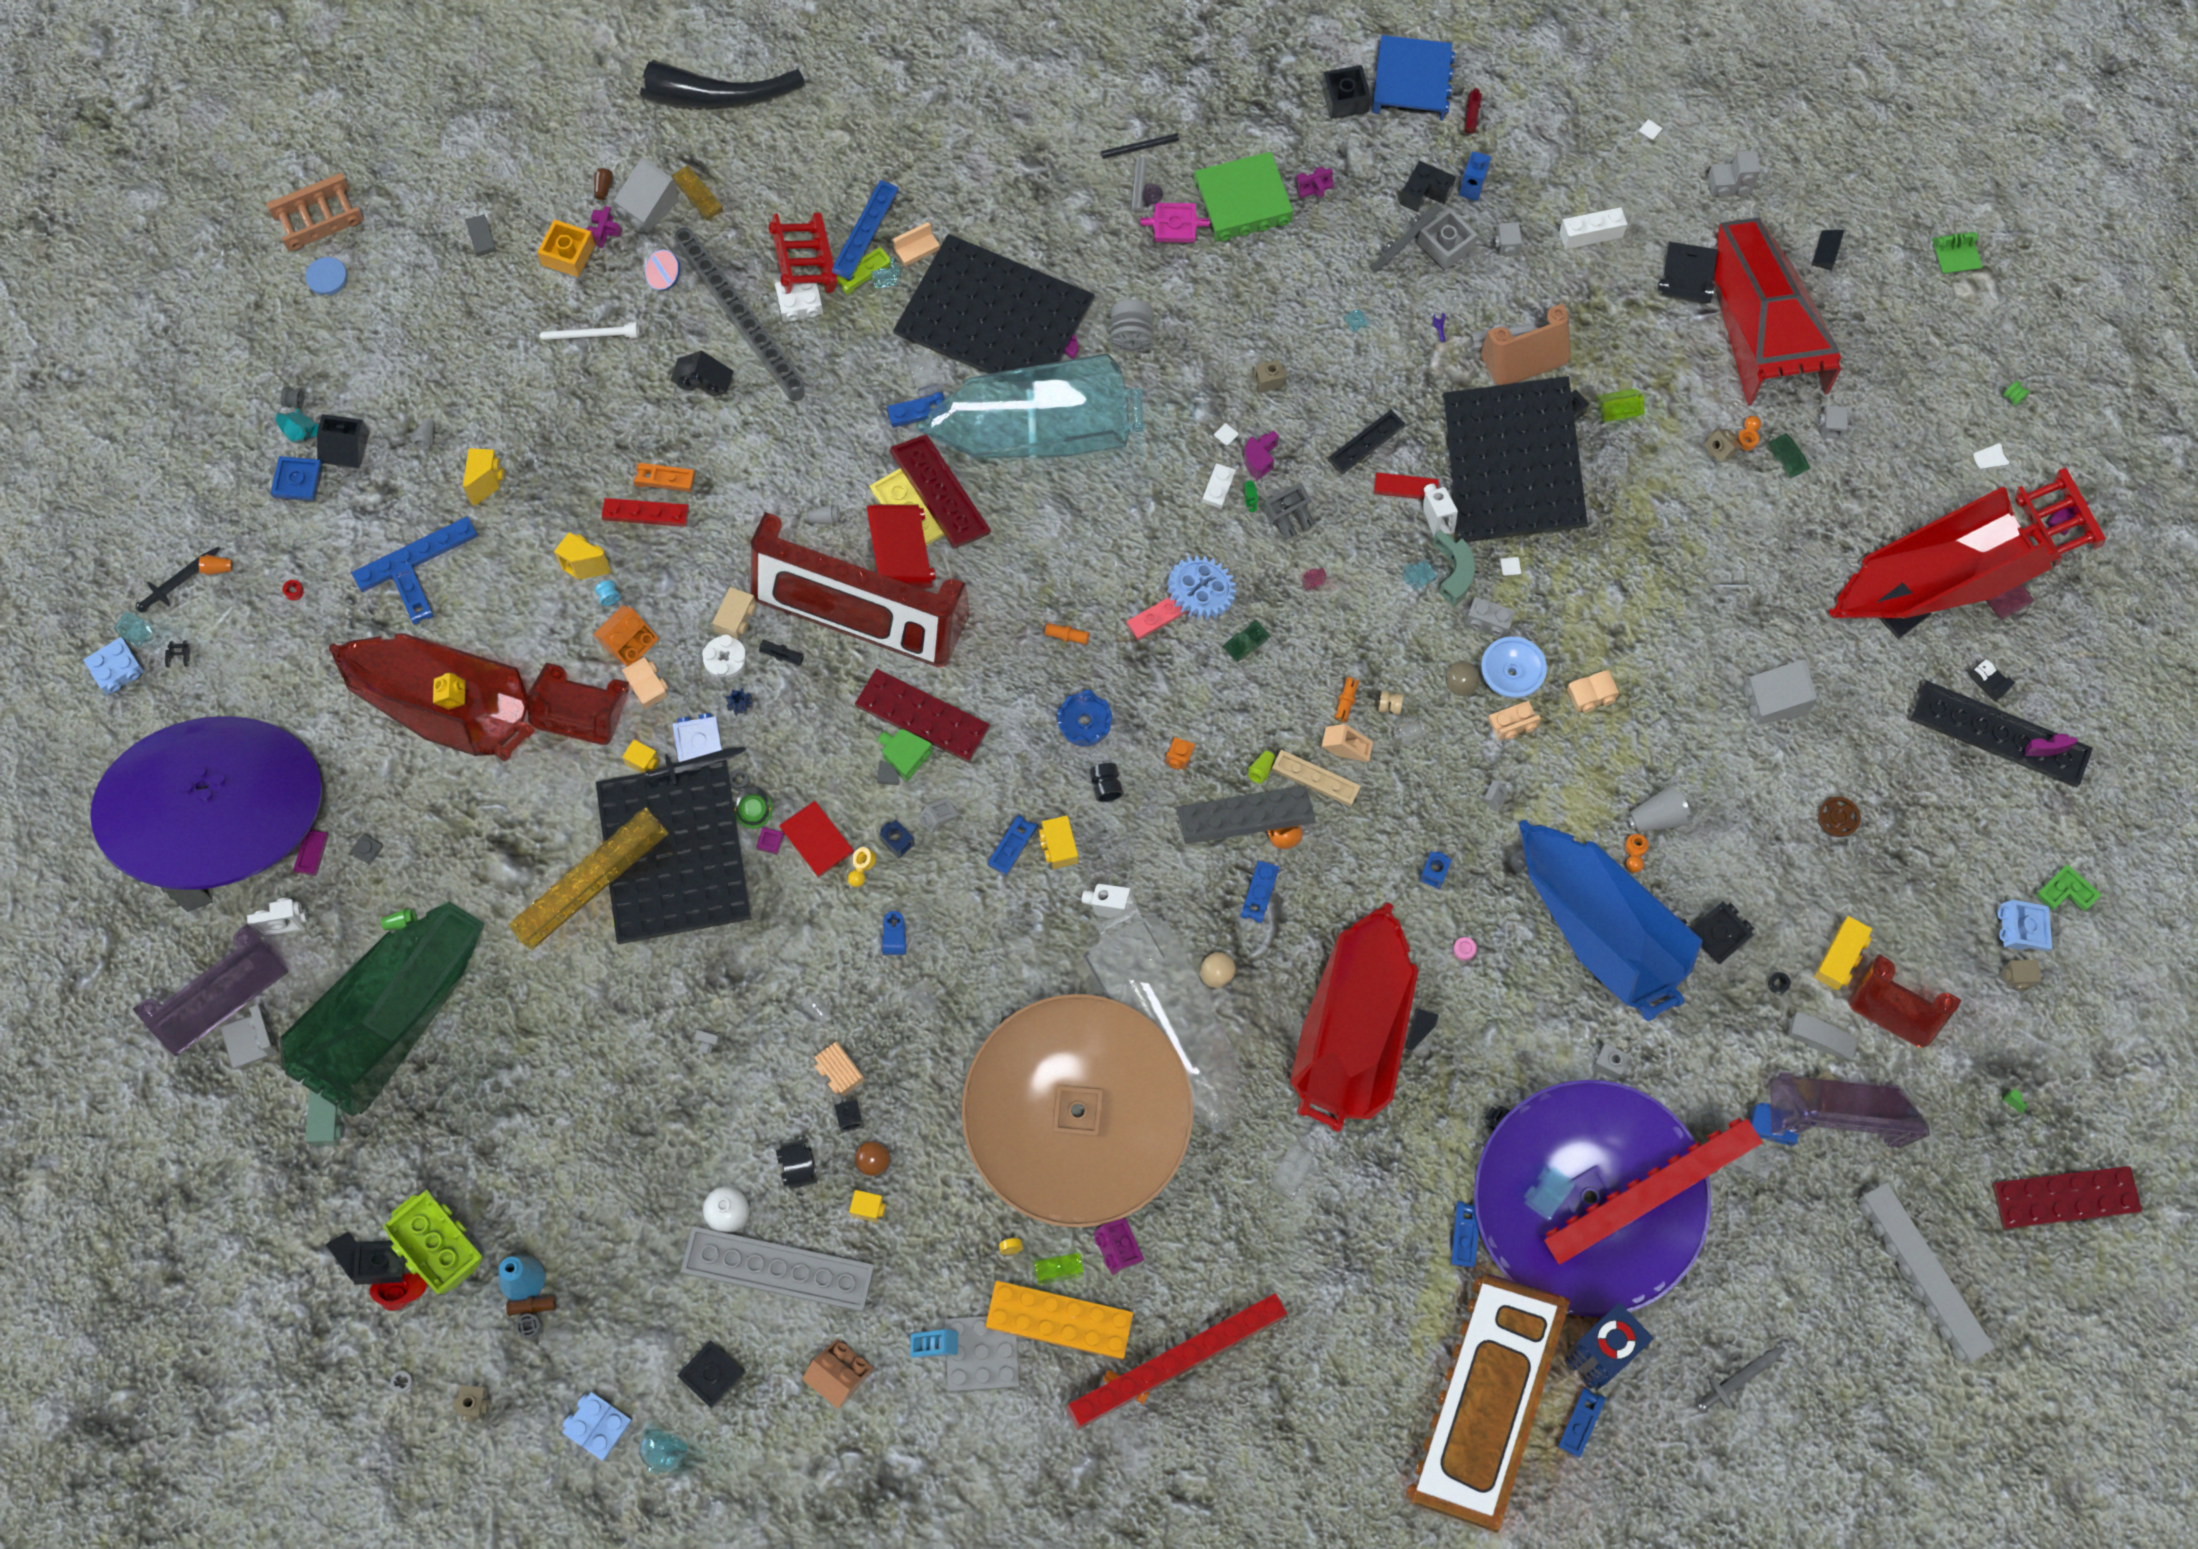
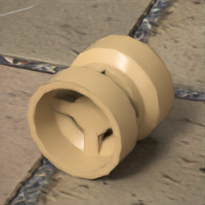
(1394, 706)

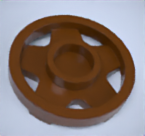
(1839, 817)

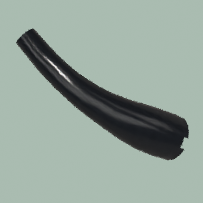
(686, 89)

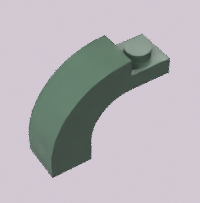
(1463, 563)

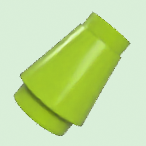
(1261, 767)

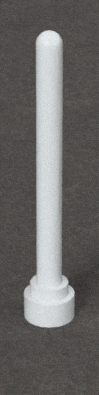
(629, 330)

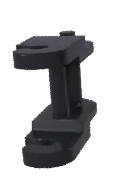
(170, 653)

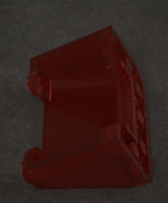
(575, 708)
(1898, 1008)

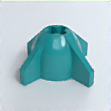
(296, 426)

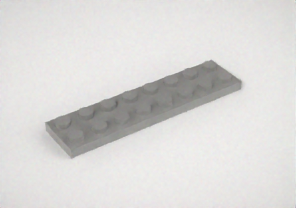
(777, 1269)

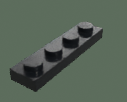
(1366, 442)

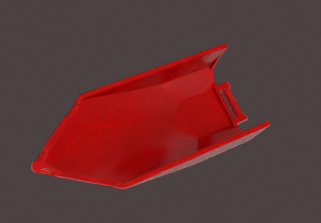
(1949, 563)
(1357, 1023)

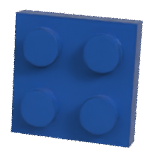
(296, 478)

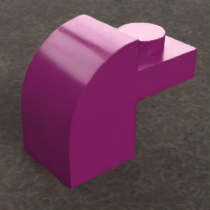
(1257, 456)

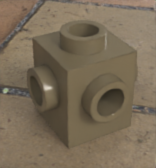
(1722, 445)
(471, 1395)

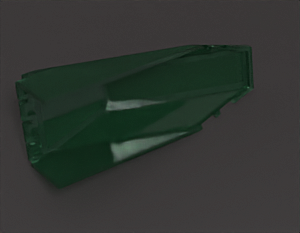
(379, 1009)

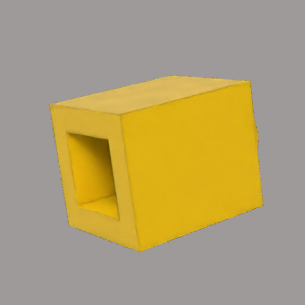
(640, 757)
(867, 1206)

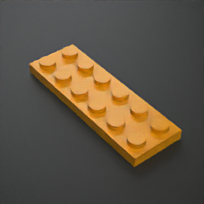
(1059, 1320)

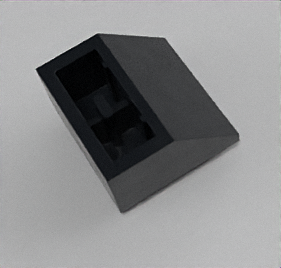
(341, 440)

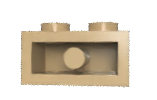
(734, 613)

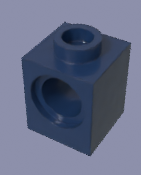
(898, 847)

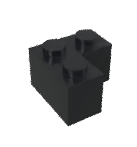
(1429, 183)
(702, 371)

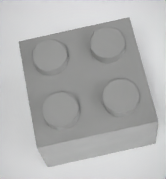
(1447, 238)

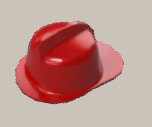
(398, 1295)

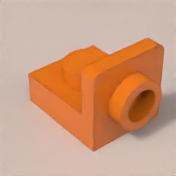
(1179, 754)

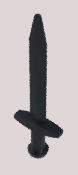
(169, 585)
(672, 769)

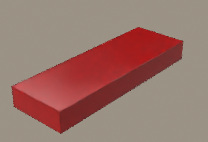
(1402, 485)

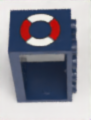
(1608, 1347)

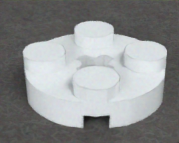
(724, 645)

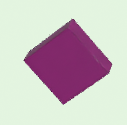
(770, 841)

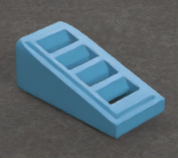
(945, 1338)

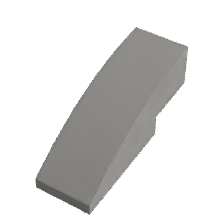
(1822, 1036)

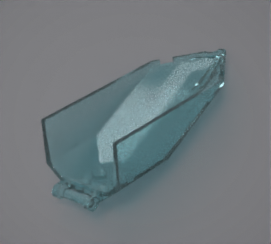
(1039, 411)

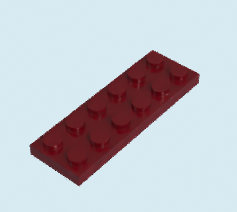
(940, 491)
(922, 715)
(2066, 1197)

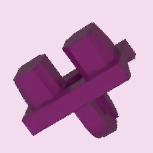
(1322, 179)
(605, 226)

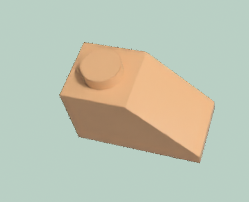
(1347, 743)

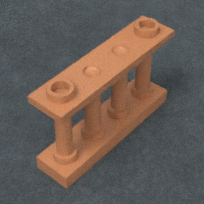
(307, 197)

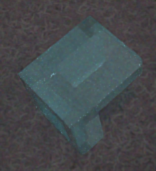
(132, 629)

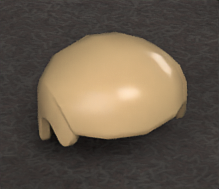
(1217, 969)

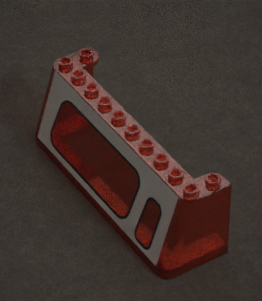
(856, 599)

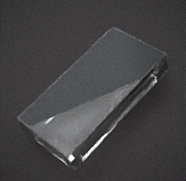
(1422, 1033)

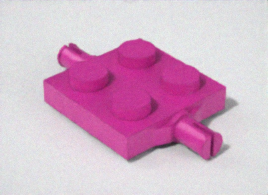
(1175, 222)

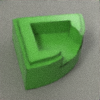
(2014, 1099)

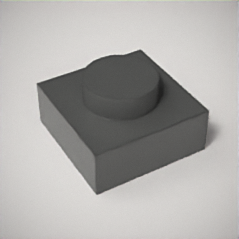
(366, 849)

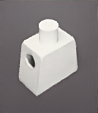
(1439, 509)
(1109, 900)

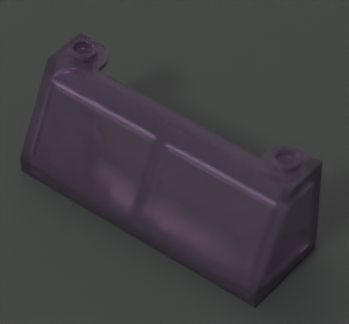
(214, 993)

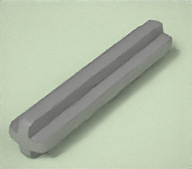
(1139, 184)

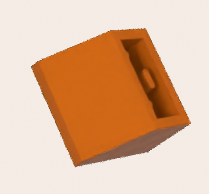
(626, 636)

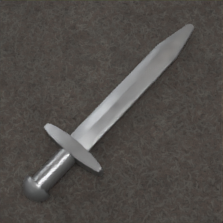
(1722, 1392)

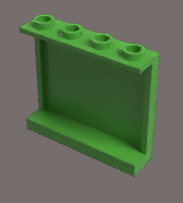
(1244, 196)

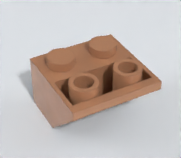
(837, 1373)

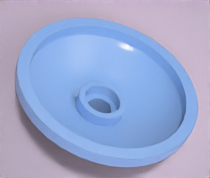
(1517, 656)

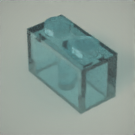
(1549, 1192)

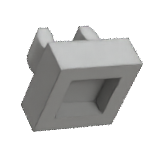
(1495, 795)
(707, 1039)

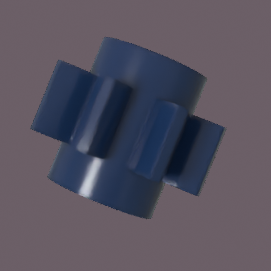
(742, 706)

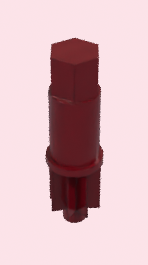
(1473, 106)

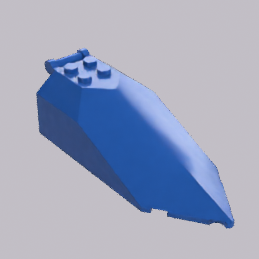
(1611, 920)

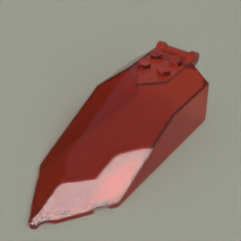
(399, 682)

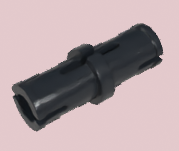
(781, 652)

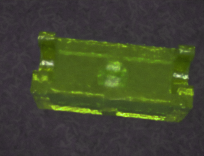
(1059, 1268)

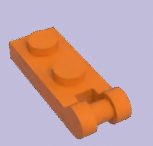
(664, 477)

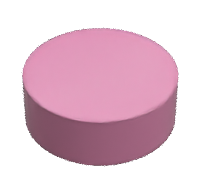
(1464, 948)

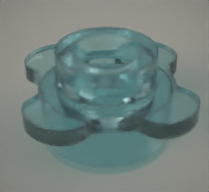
(1356, 315)

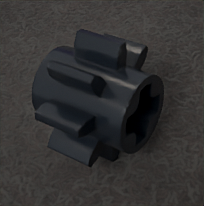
(1494, 1116)

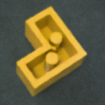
(1059, 842)

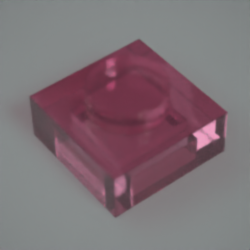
(1314, 578)

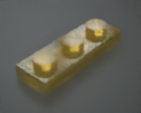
(697, 192)

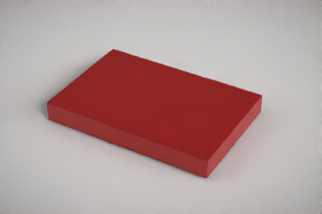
(816, 839)

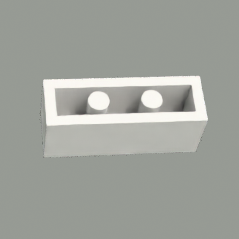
(1593, 228)

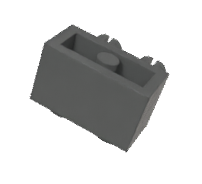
(1282, 505)

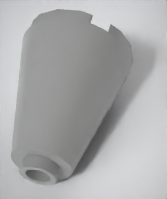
(1661, 811)

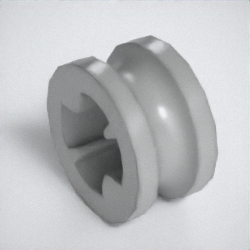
(394, 1379)

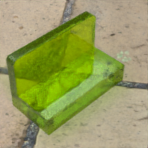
(1621, 404)

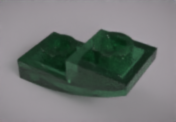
(1792, 458)
(1247, 641)

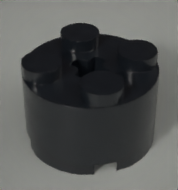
(797, 1163)

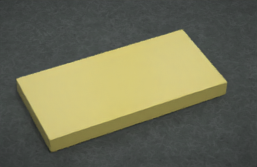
(898, 490)

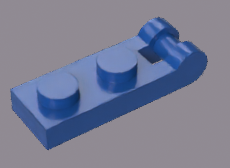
(913, 410)
(412, 594)
(1012, 845)
(1260, 891)
(1464, 1237)
(1581, 1423)

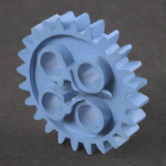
(1190, 574)

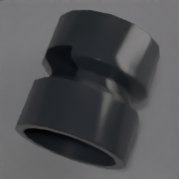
(1106, 784)

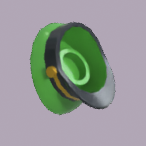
(753, 808)

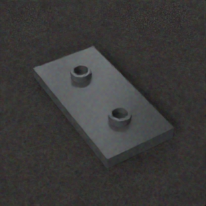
(1415, 227)

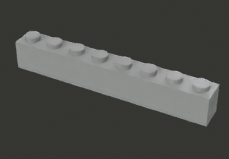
(1925, 1274)

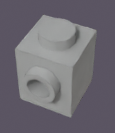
(1508, 239)
(1833, 422)
(1612, 1062)

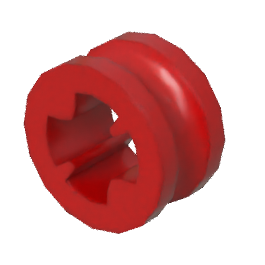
(293, 596)

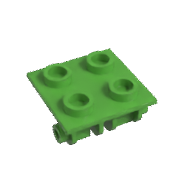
(1957, 252)

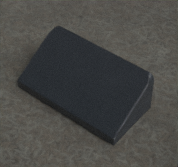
(1827, 248)
(344, 1252)

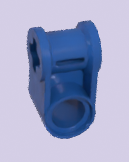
(894, 937)

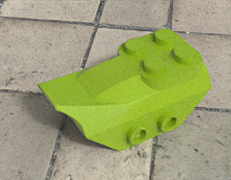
(432, 1242)

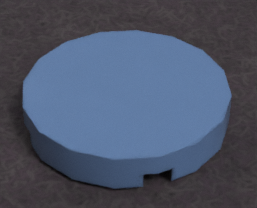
(326, 276)

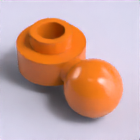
(1749, 434)
(1635, 862)

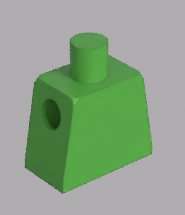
(905, 752)

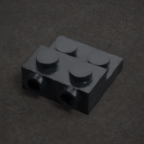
(1723, 931)

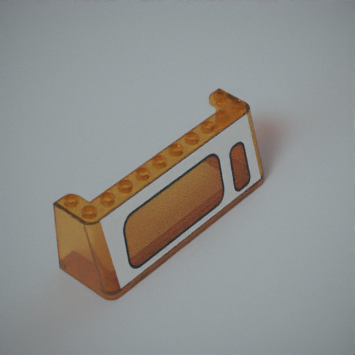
(1488, 1403)

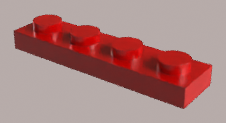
(645, 512)

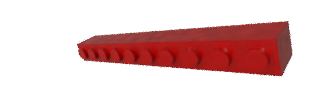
(1652, 1191)
(1176, 1361)

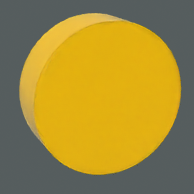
(1010, 1246)

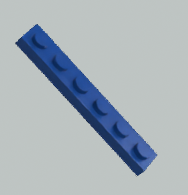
(865, 230)
(415, 553)

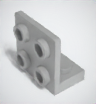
(249, 1038)

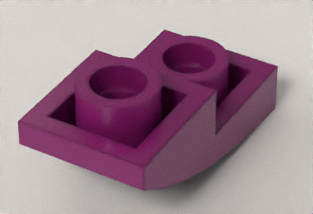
(2058, 744)

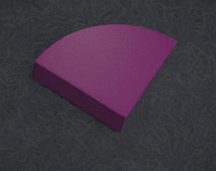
(1072, 349)

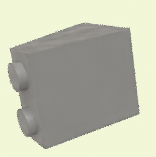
(646, 196)
(1781, 693)

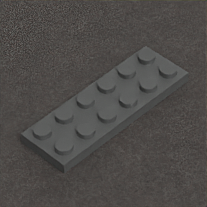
(1245, 814)

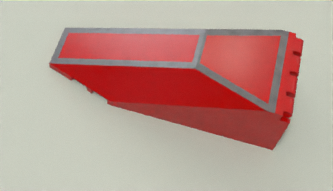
(1769, 310)

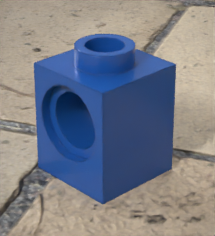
(1434, 878)

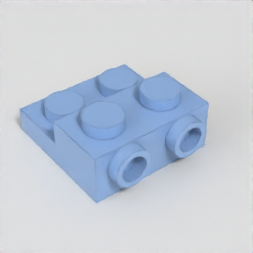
(113, 666)
(2025, 925)
(596, 1425)

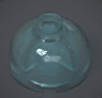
(661, 1453)

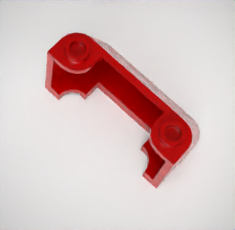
(900, 543)

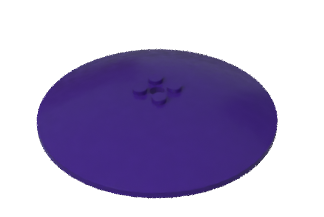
(185, 838)
(1602, 1141)

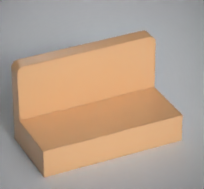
(915, 244)

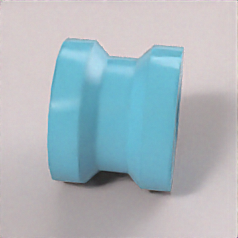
(607, 592)

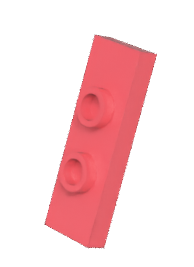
(1154, 618)

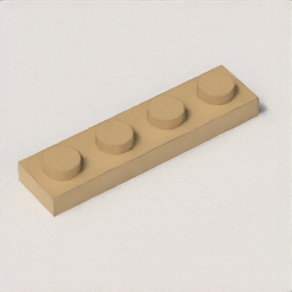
(1316, 778)

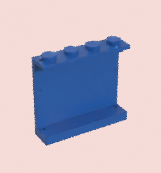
(1413, 74)

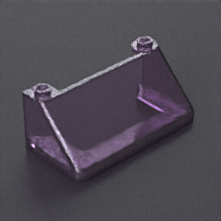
(1812, 1102)

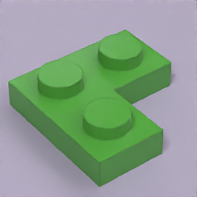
(2071, 885)

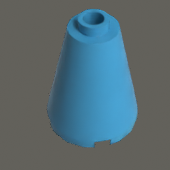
(521, 1277)

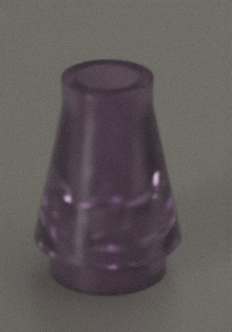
(1153, 197)

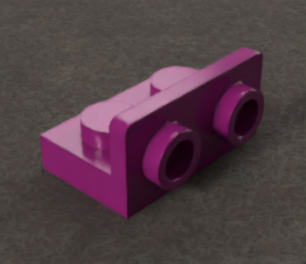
(1118, 1245)

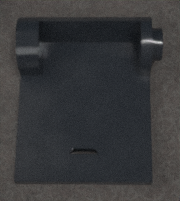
(1688, 272)

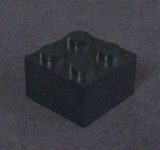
(1346, 91)

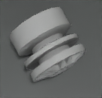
(1131, 325)

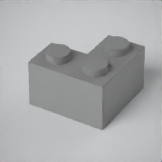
(1736, 177)

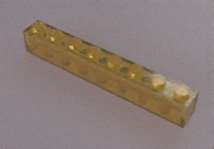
(588, 879)

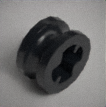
(1774, 989)

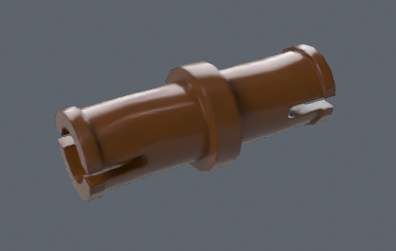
(531, 1305)

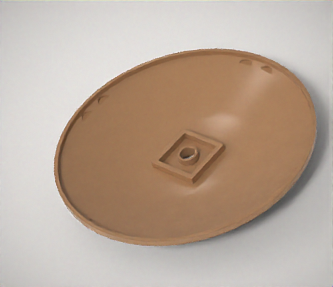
(1023, 1097)

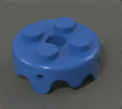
(1082, 705)

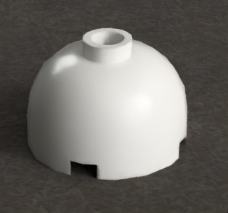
(726, 1209)

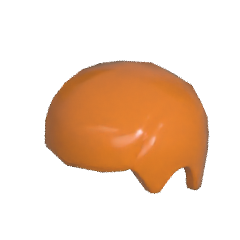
(1285, 837)

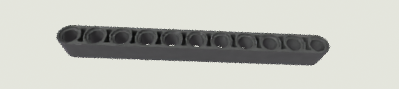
(742, 321)

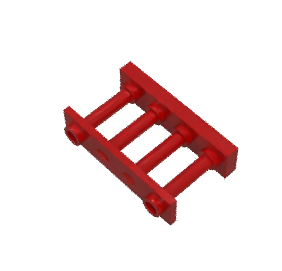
(818, 243)
(2072, 499)

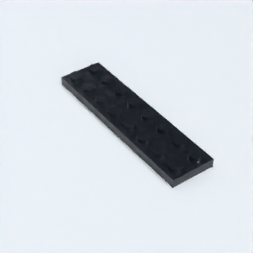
(1996, 732)

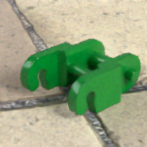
(1251, 496)

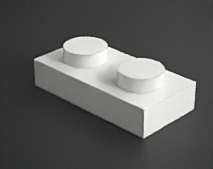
(1219, 486)

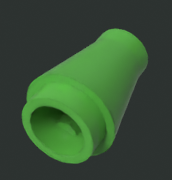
(398, 919)

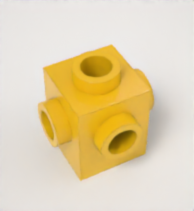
(449, 691)

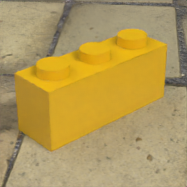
(1843, 953)

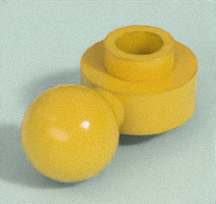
(856, 877)

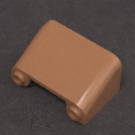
(1528, 354)

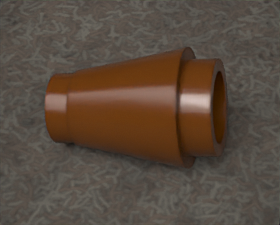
(602, 183)

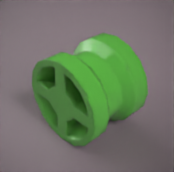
(2016, 393)

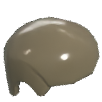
(1462, 678)

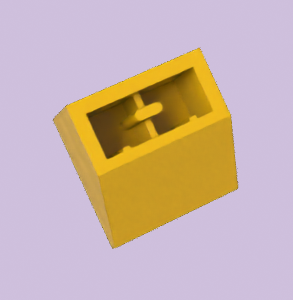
(581, 558)

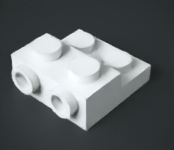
(800, 303)
(283, 917)

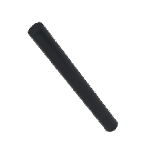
(1139, 146)

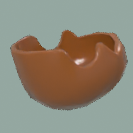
(872, 1158)

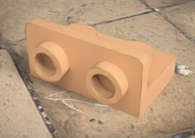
(1514, 720)

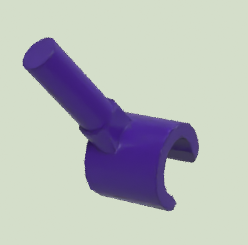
(1439, 323)

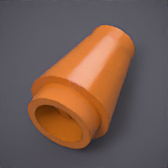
(213, 565)

